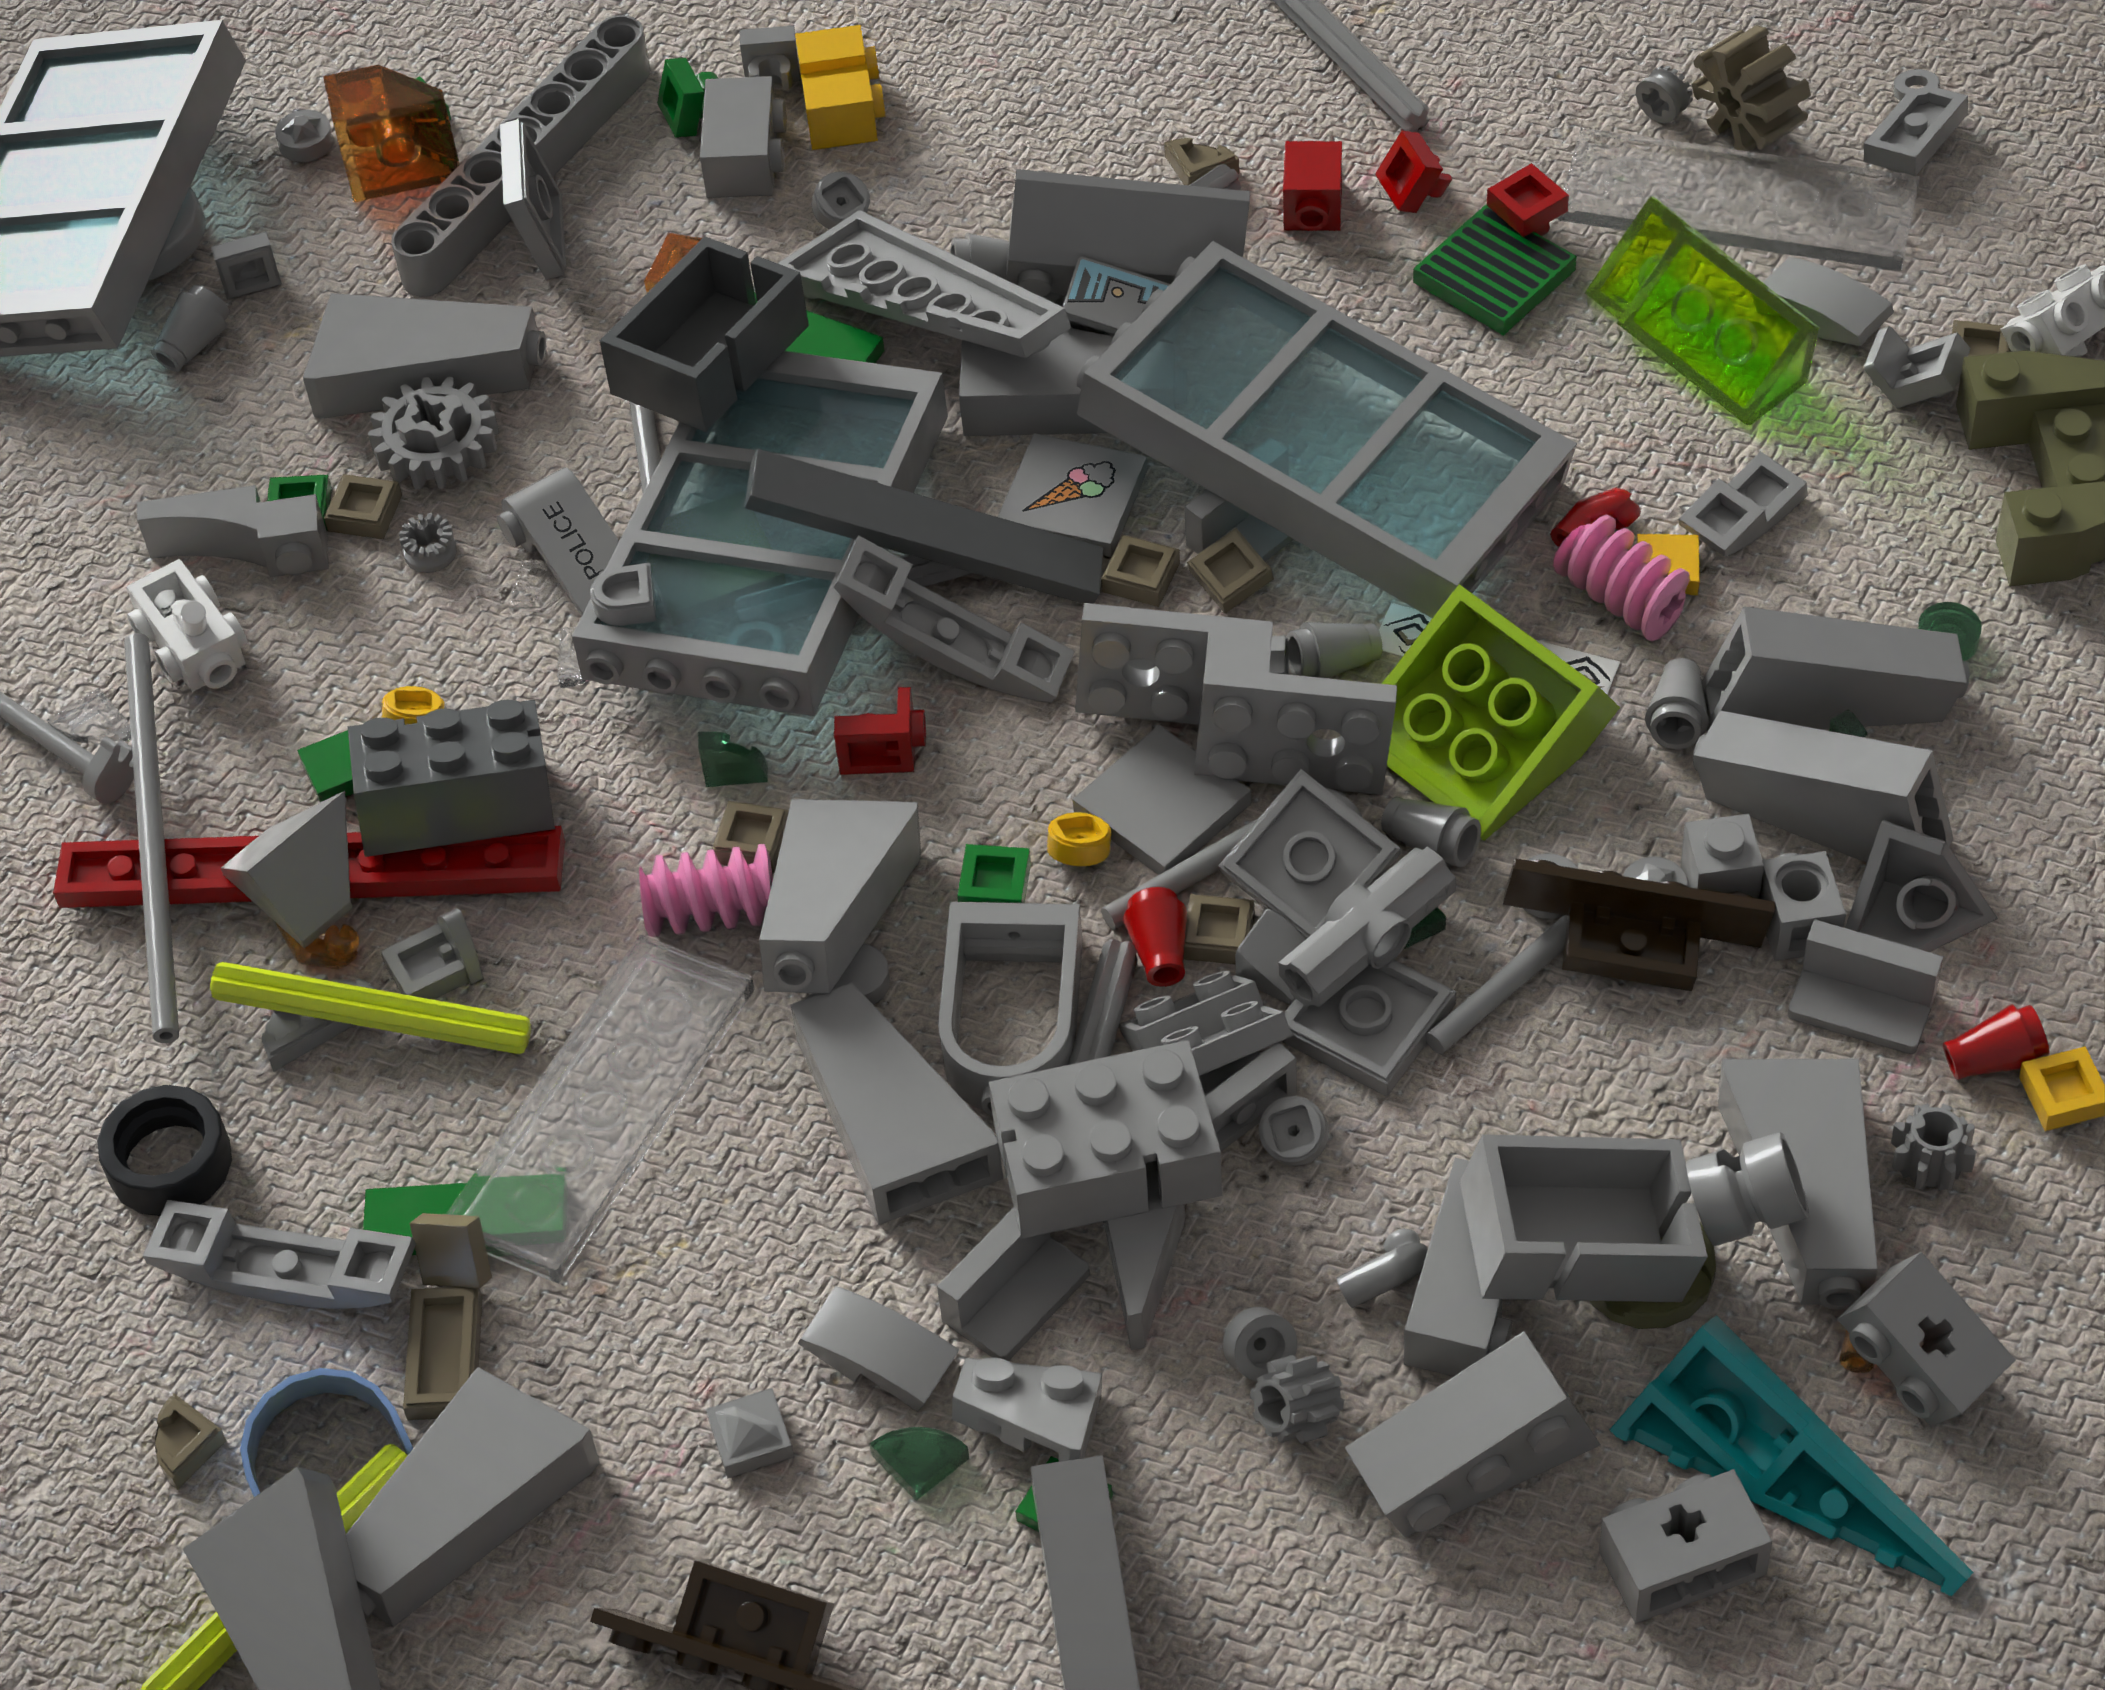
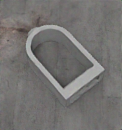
(1007, 934)

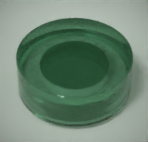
(1955, 619)

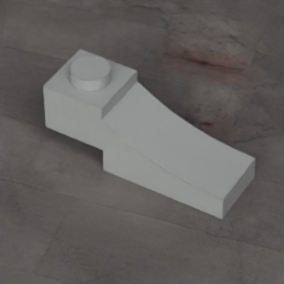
(235, 524)

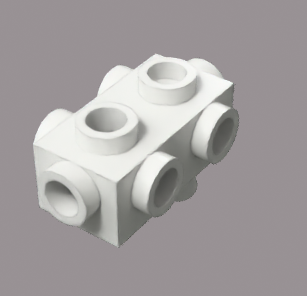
(2063, 318)
(187, 627)

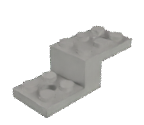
(1219, 677)

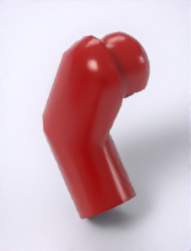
(1612, 502)

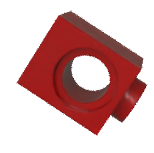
(1312, 186)

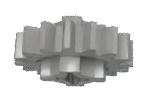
(433, 432)

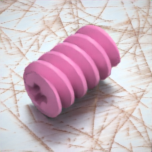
(1623, 576)
(706, 891)

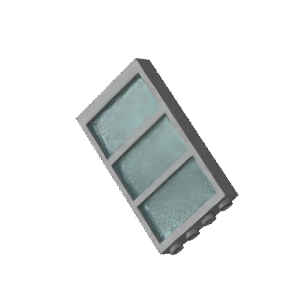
(95, 172)
(1324, 429)
(745, 594)

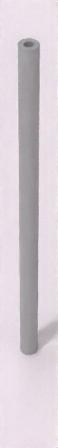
(151, 840)

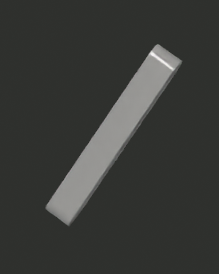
(560, 119)

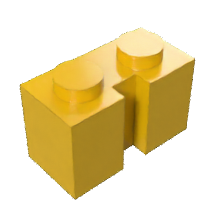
(838, 87)

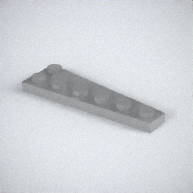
(916, 283)

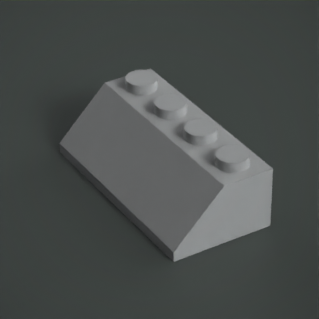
(1115, 222)

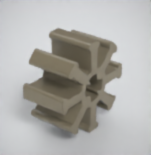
(1751, 89)

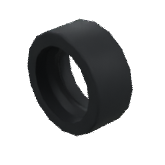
(155, 1110)

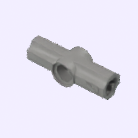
(1367, 926)

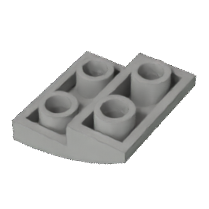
(1219, 1020)

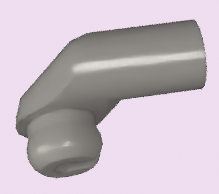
(1400, 1263)

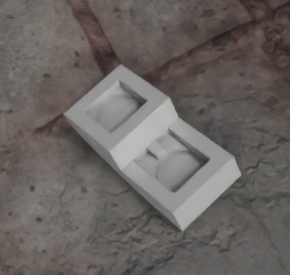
(1832, 301)
(1746, 507)
(880, 1344)

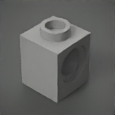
(1801, 892)

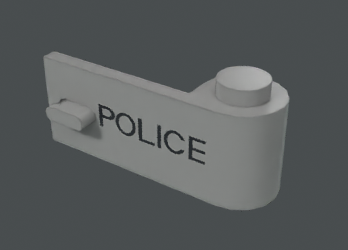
(565, 529)

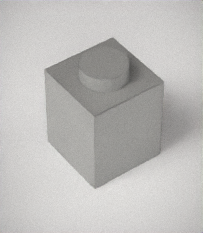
(1722, 855)

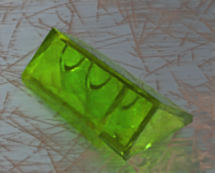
(1705, 314)

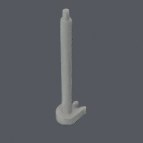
(105, 774)

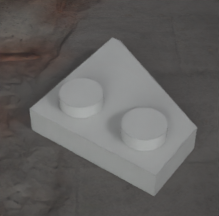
(1029, 1404)

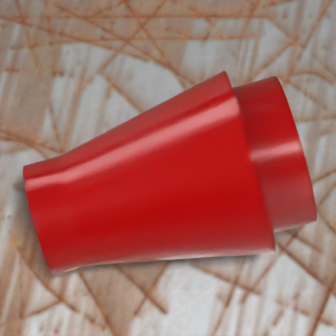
(1158, 930)
(1998, 1043)

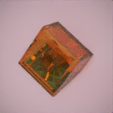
(390, 131)

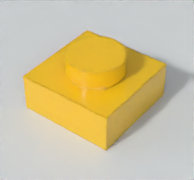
(2064, 1088)

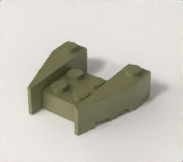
(2060, 413)

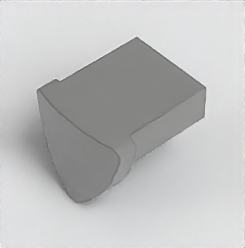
(434, 959)

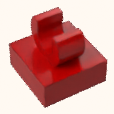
(1411, 172)
(1528, 201)

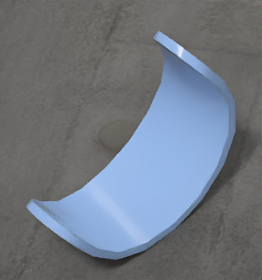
(306, 1385)

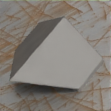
(299, 870)
(1916, 892)

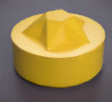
(409, 703)
(1079, 839)

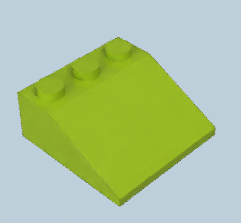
(1488, 713)

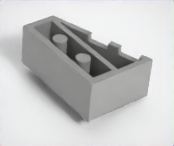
(1471, 1438)

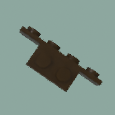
(1635, 925)
(738, 1625)

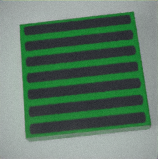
(1494, 270)

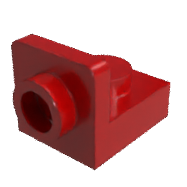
(880, 741)

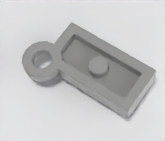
(1916, 124)

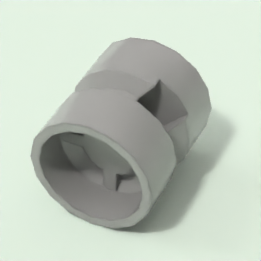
(1747, 1189)

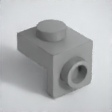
(1915, 372)

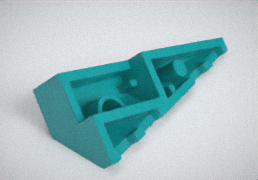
(1730, 1411)

